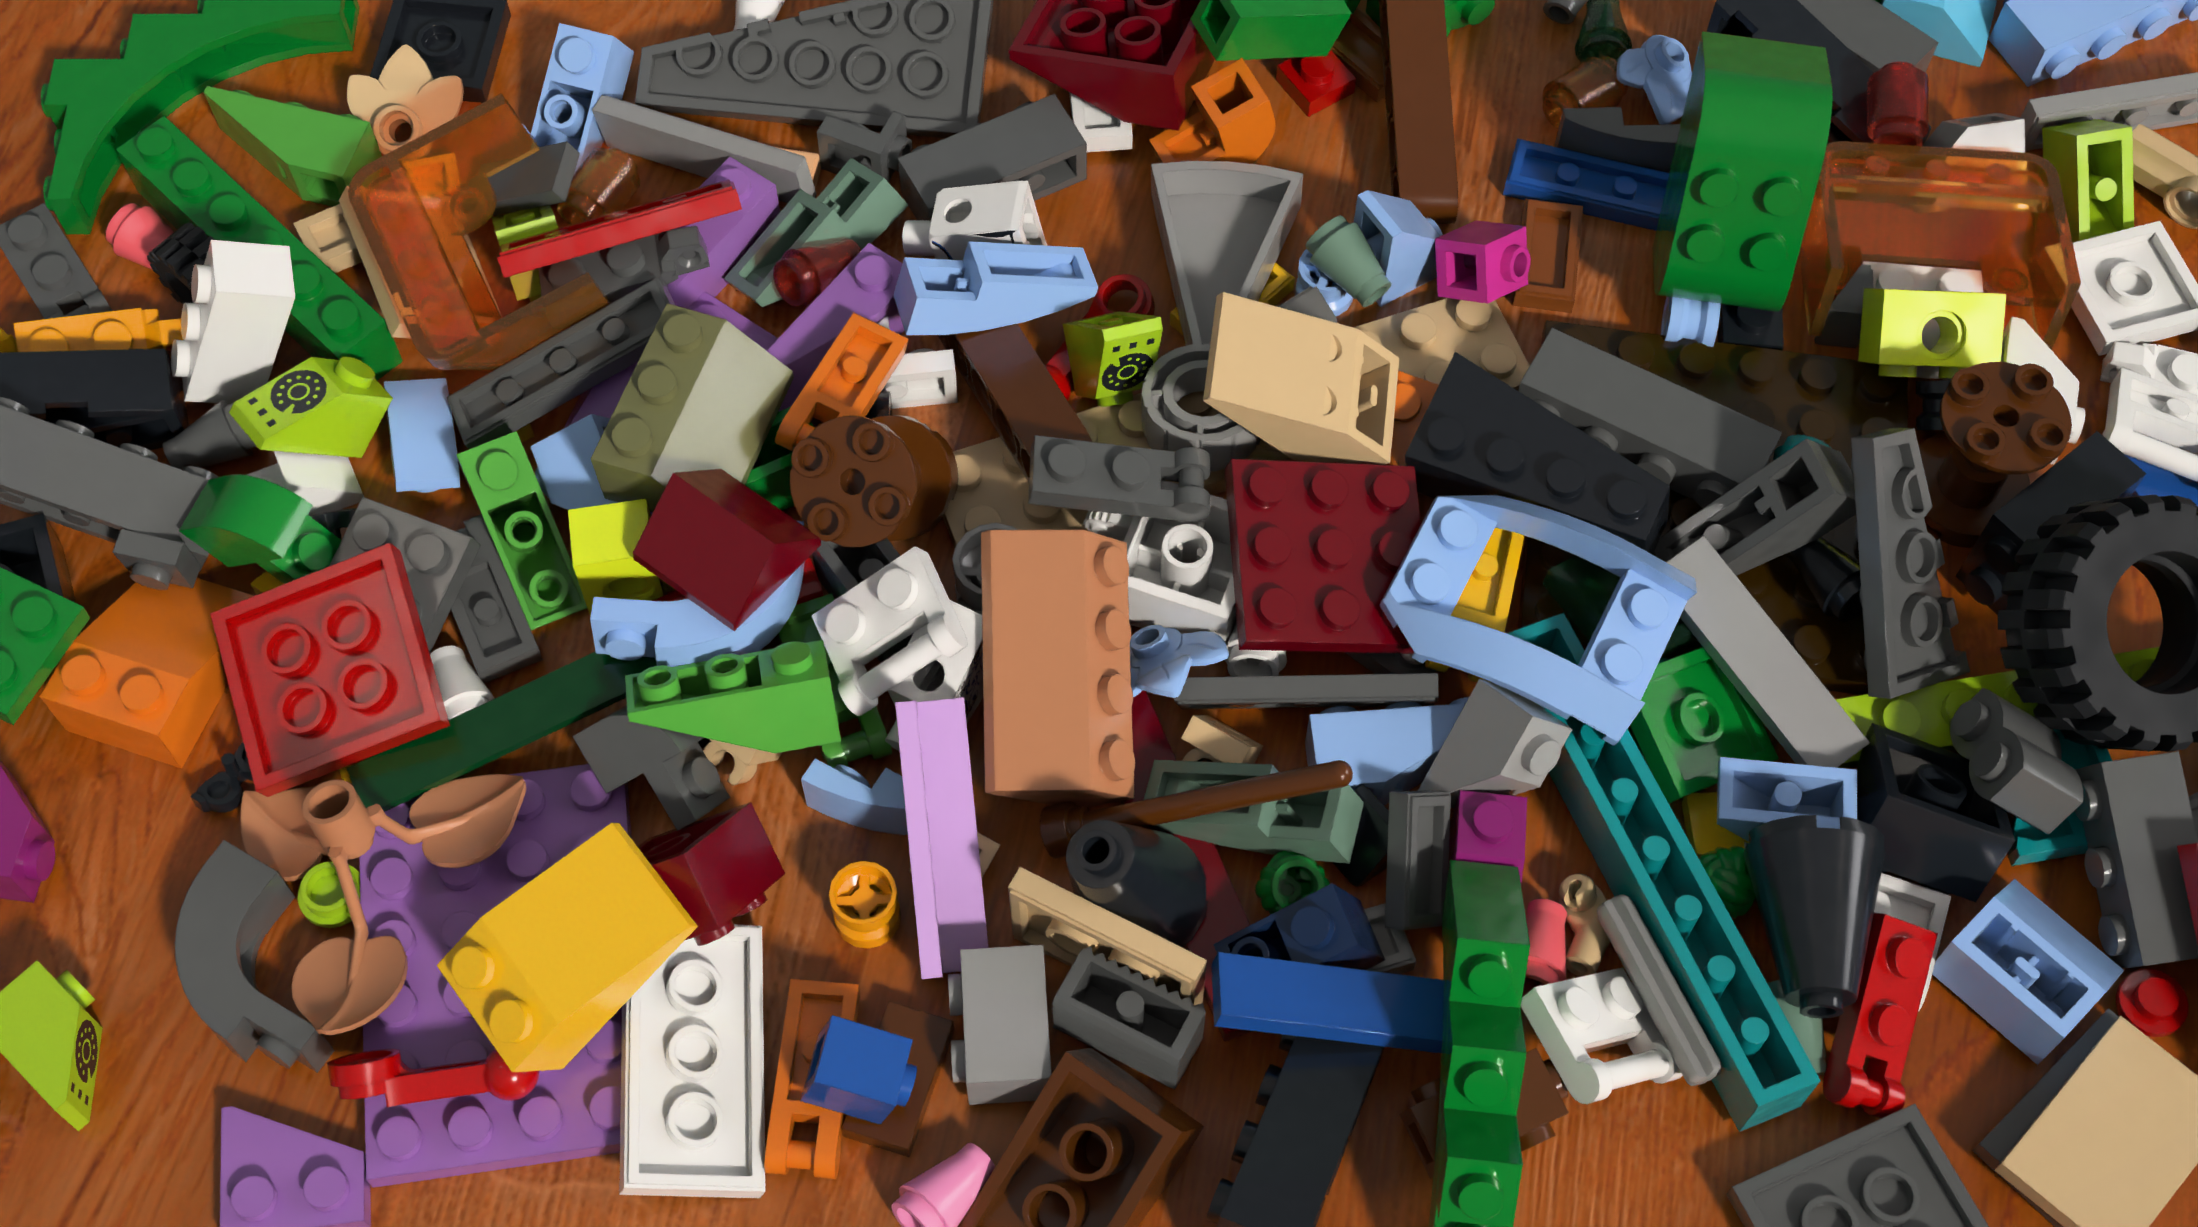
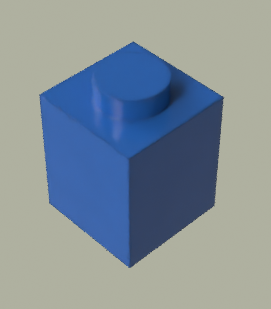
(859, 1070)

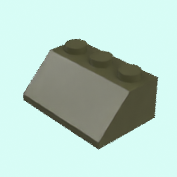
(691, 405)

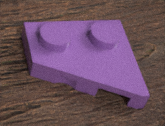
(288, 1176)

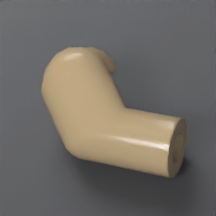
(1581, 900)

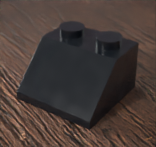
(1930, 814)

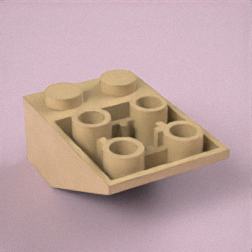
(1302, 382)

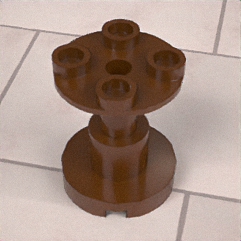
(1996, 430)
(872, 479)

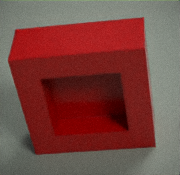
(1315, 81)

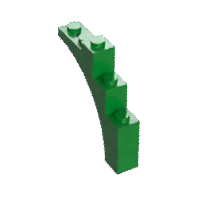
(1271, 27)
(159, 69)
(1481, 1048)

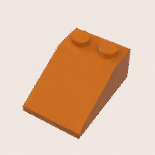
(145, 671)

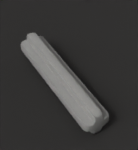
(1659, 990)

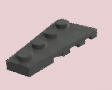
(1898, 559)

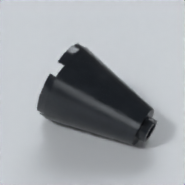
(1140, 877)
(1816, 905)

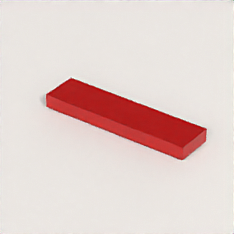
(618, 228)

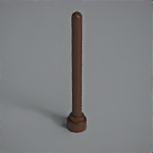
(1063, 820)

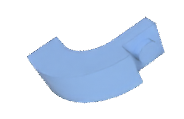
(683, 631)

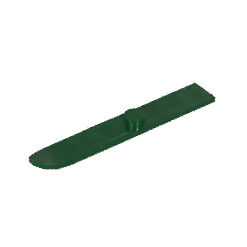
(494, 729)

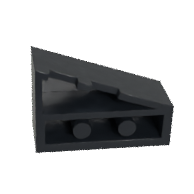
(110, 392)

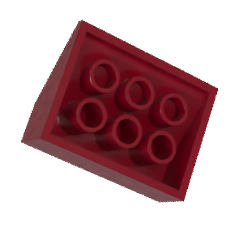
(1118, 55)

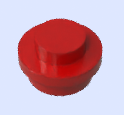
(2152, 1002)

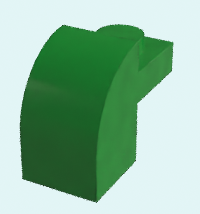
(259, 523)

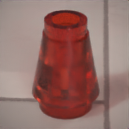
(810, 269)

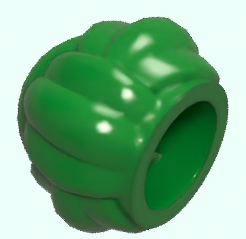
(1730, 878)
(1288, 879)

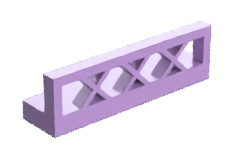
(941, 832)

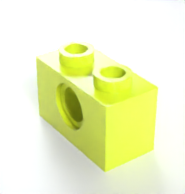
(1894, 322)
(603, 552)

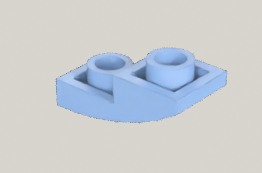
(422, 435)
(848, 797)

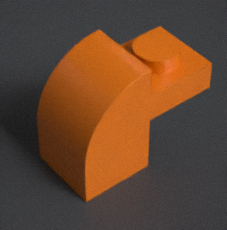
(1231, 123)

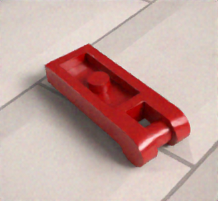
(1880, 1019)

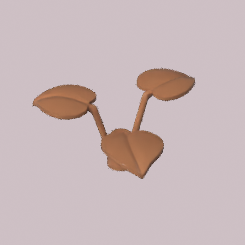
(459, 824)

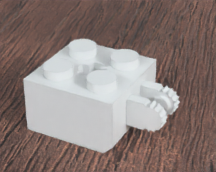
(1176, 568)

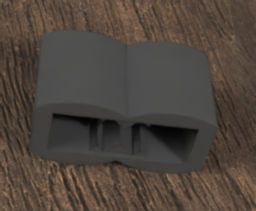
(2015, 761)

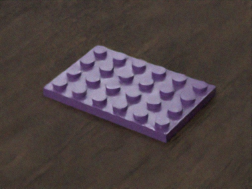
(429, 911)

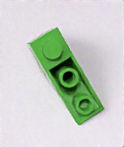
(299, 145)
(522, 530)
(751, 700)

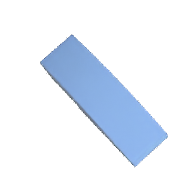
(991, 287)

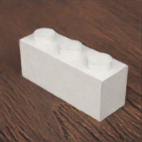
(234, 320)

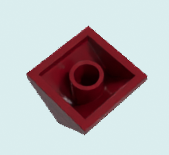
(722, 544)

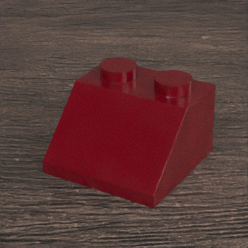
(716, 868)

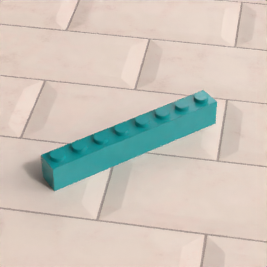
(1655, 865)

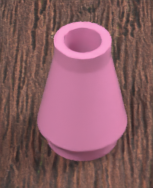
(944, 1191)

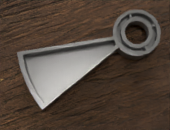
(1218, 235)

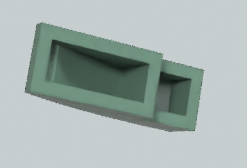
(851, 207)
(1311, 824)

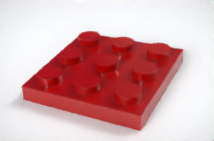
(329, 670)

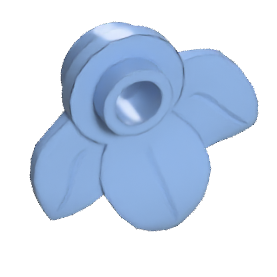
(1662, 71)
(1164, 656)

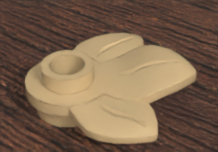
(404, 96)

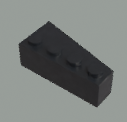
(1504, 444)
(1300, 1137)

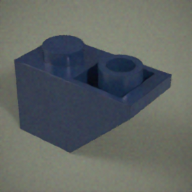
(1317, 929)

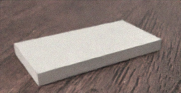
(696, 1073)

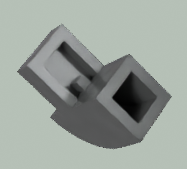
(669, 759)

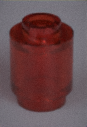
(1898, 105)

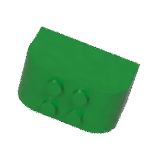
(1743, 172)

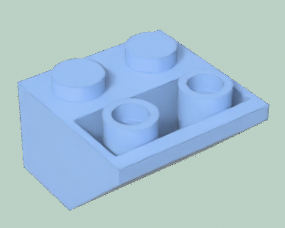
(2026, 971)

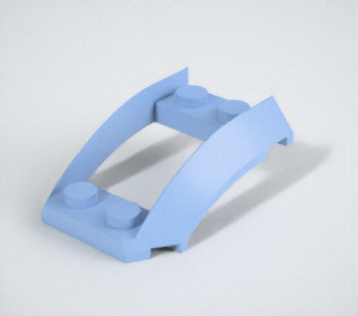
(1622, 652)

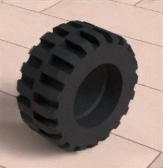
(2060, 623)

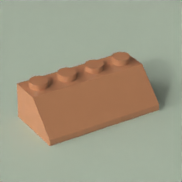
(1056, 667)

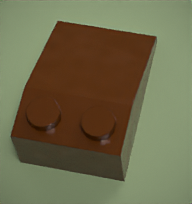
(1087, 1152)

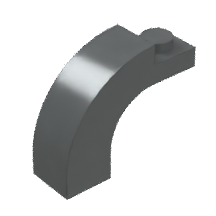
(216, 954)

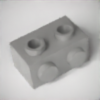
(1004, 1024)

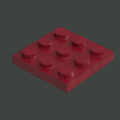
(1318, 552)

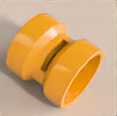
(861, 890)

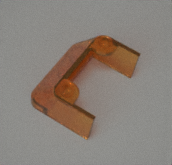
(1942, 211)
(415, 220)

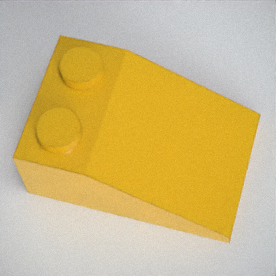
(566, 951)

